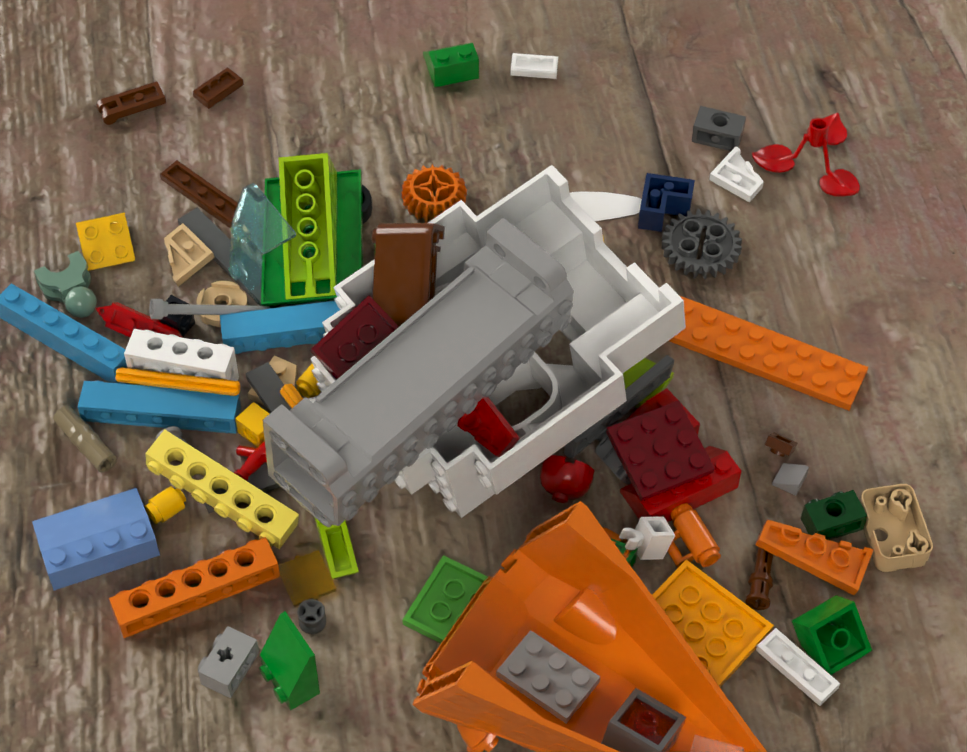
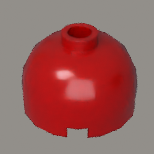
(565, 479)

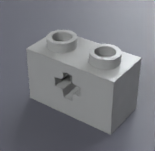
(228, 661)

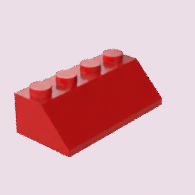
(695, 493)

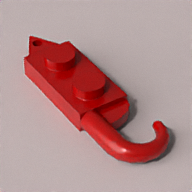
(125, 320)

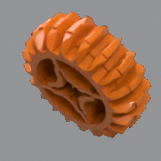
(419, 189)

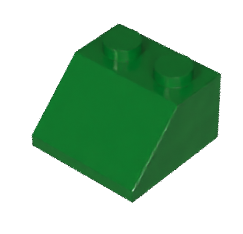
(452, 64)
(832, 634)

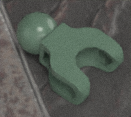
(69, 286)

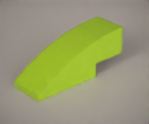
(337, 549)

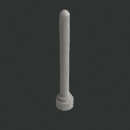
(160, 309)

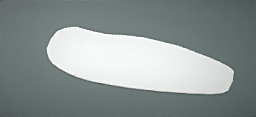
(607, 205)

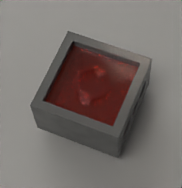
(643, 725)

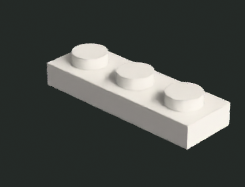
(797, 667)

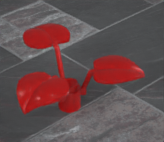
(819, 133)

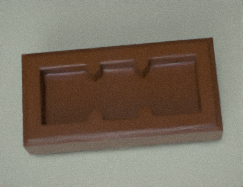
(218, 88)

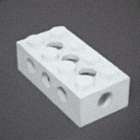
(180, 356)

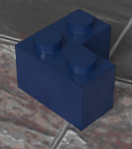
(664, 196)

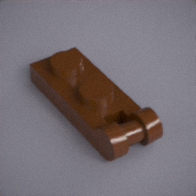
(130, 102)

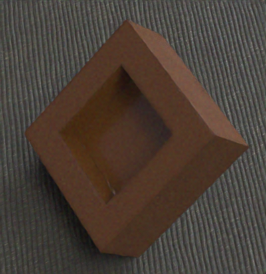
(780, 445)

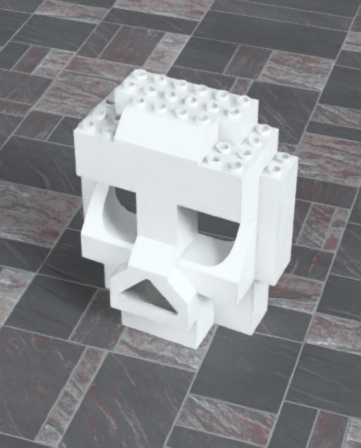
(613, 326)

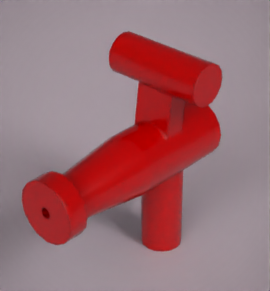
(255, 459)

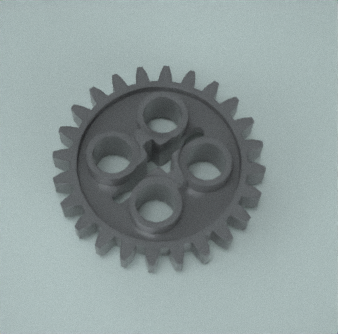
(720, 246)

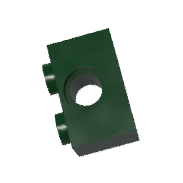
(848, 511)

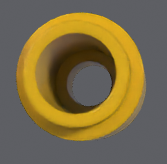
(308, 383)
(165, 504)

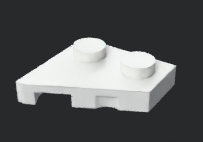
(737, 176)

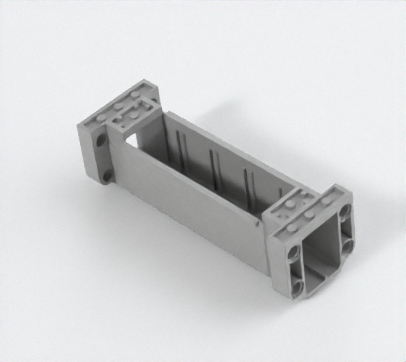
(419, 378)

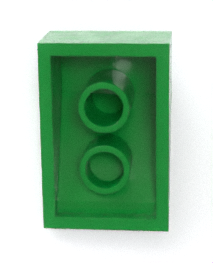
(289, 664)

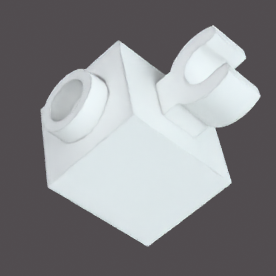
(650, 536)

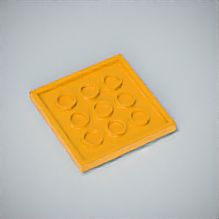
(711, 620)

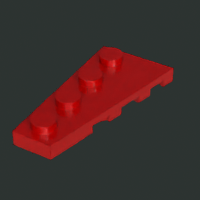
(489, 428)

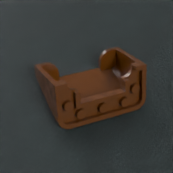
(405, 267)

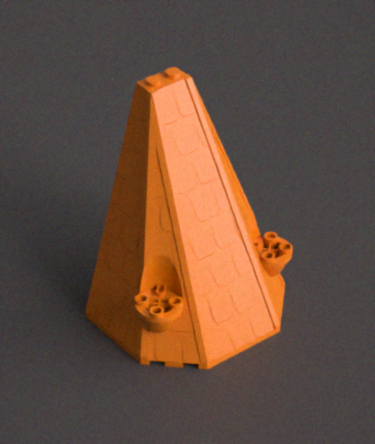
(594, 607)

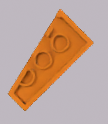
(823, 558)

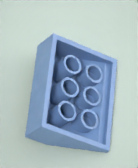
(95, 538)

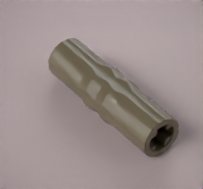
(85, 438)

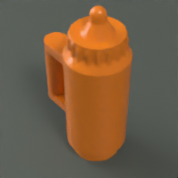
(695, 536)

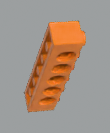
(188, 599)

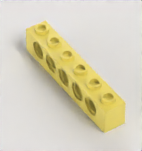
(171, 448)

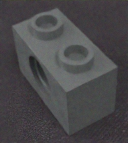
(718, 128)

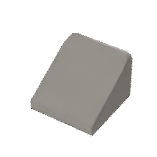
(791, 477)

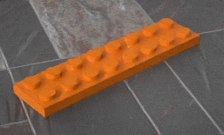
(770, 355)

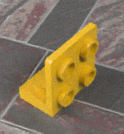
(105, 241)

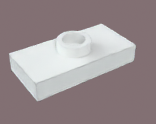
(534, 66)

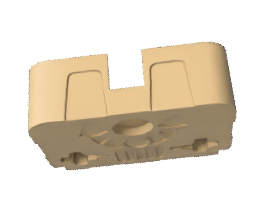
(900, 517)

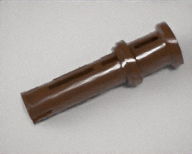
(760, 581)

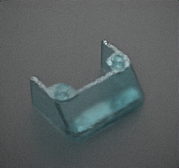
(254, 232)

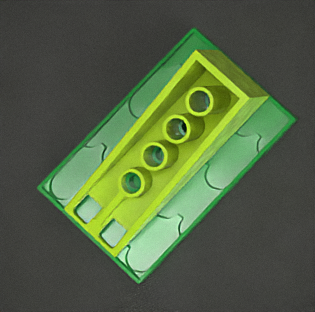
(328, 225)

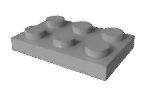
(548, 676)

